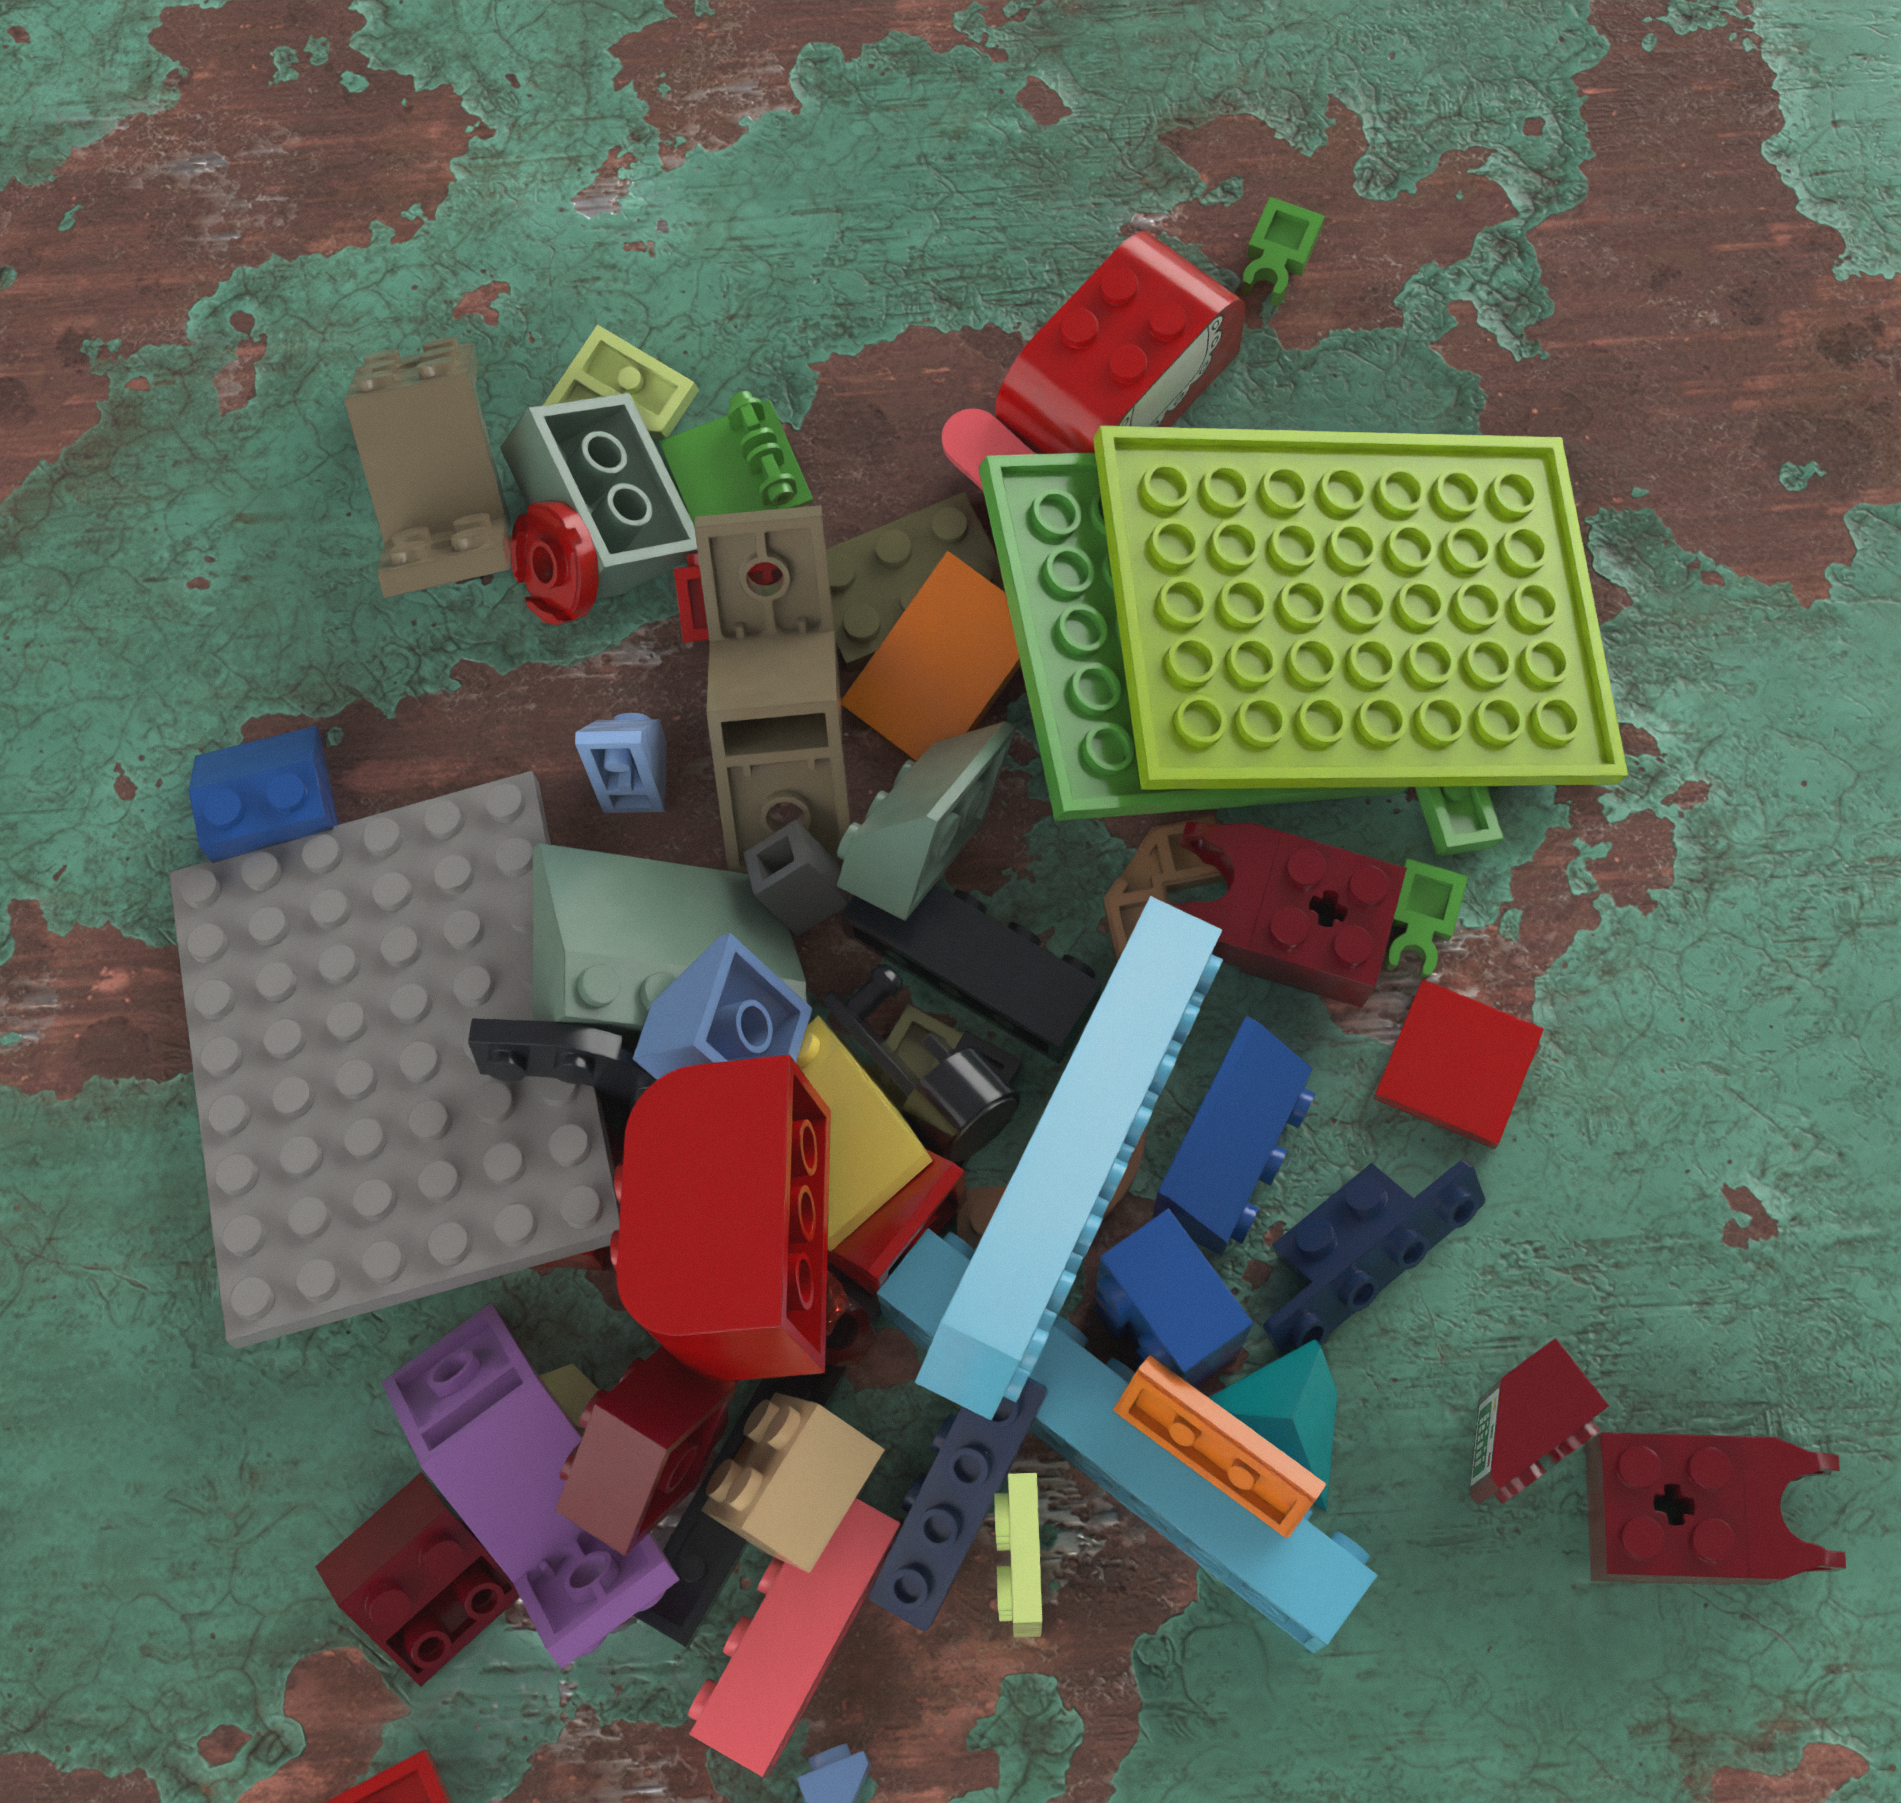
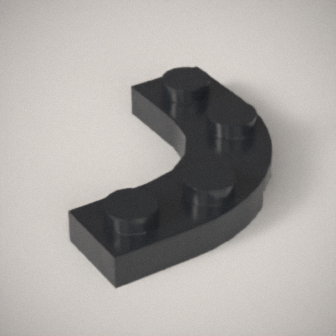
(560, 1051)

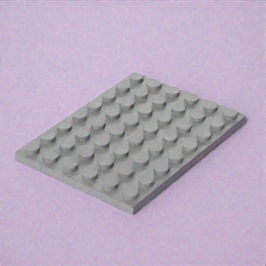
(338, 1074)

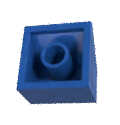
(261, 794)

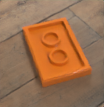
(939, 661)

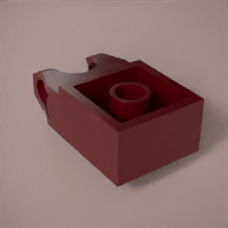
(1274, 903)
(642, 1449)
(1724, 1503)

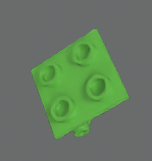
(736, 462)

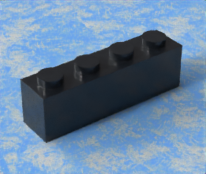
(983, 966)

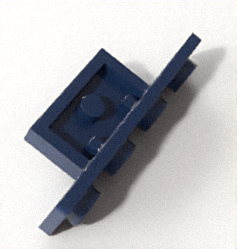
(1362, 1244)
(952, 1505)

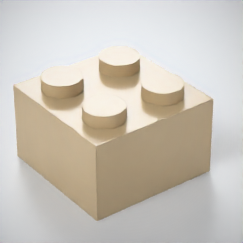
(791, 1479)

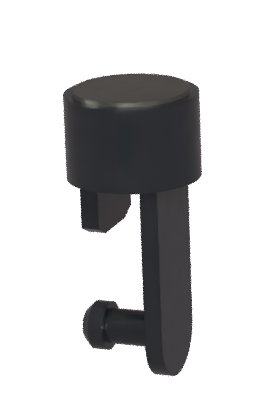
(957, 1103)

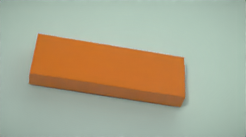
(1219, 1447)

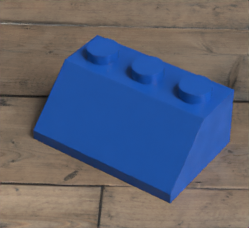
(1236, 1138)

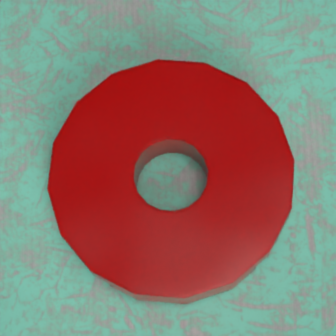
(556, 562)

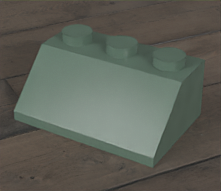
(611, 474)
(923, 820)

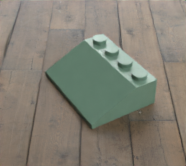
(628, 926)

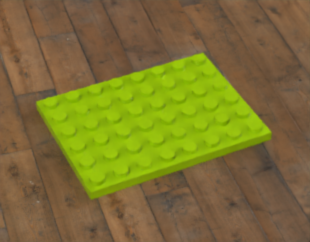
(1354, 610)

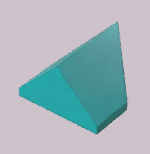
(1291, 1408)

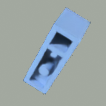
(625, 762)

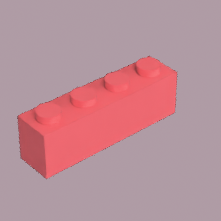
(790, 1643)

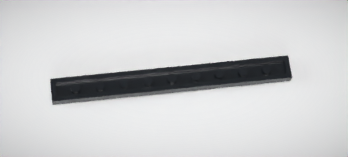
(700, 1546)

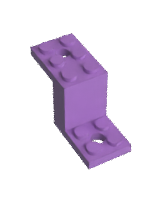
(496, 1453)

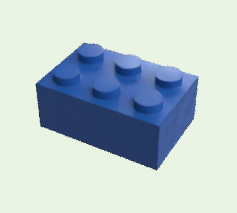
(1169, 1302)

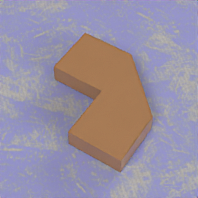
(1153, 871)

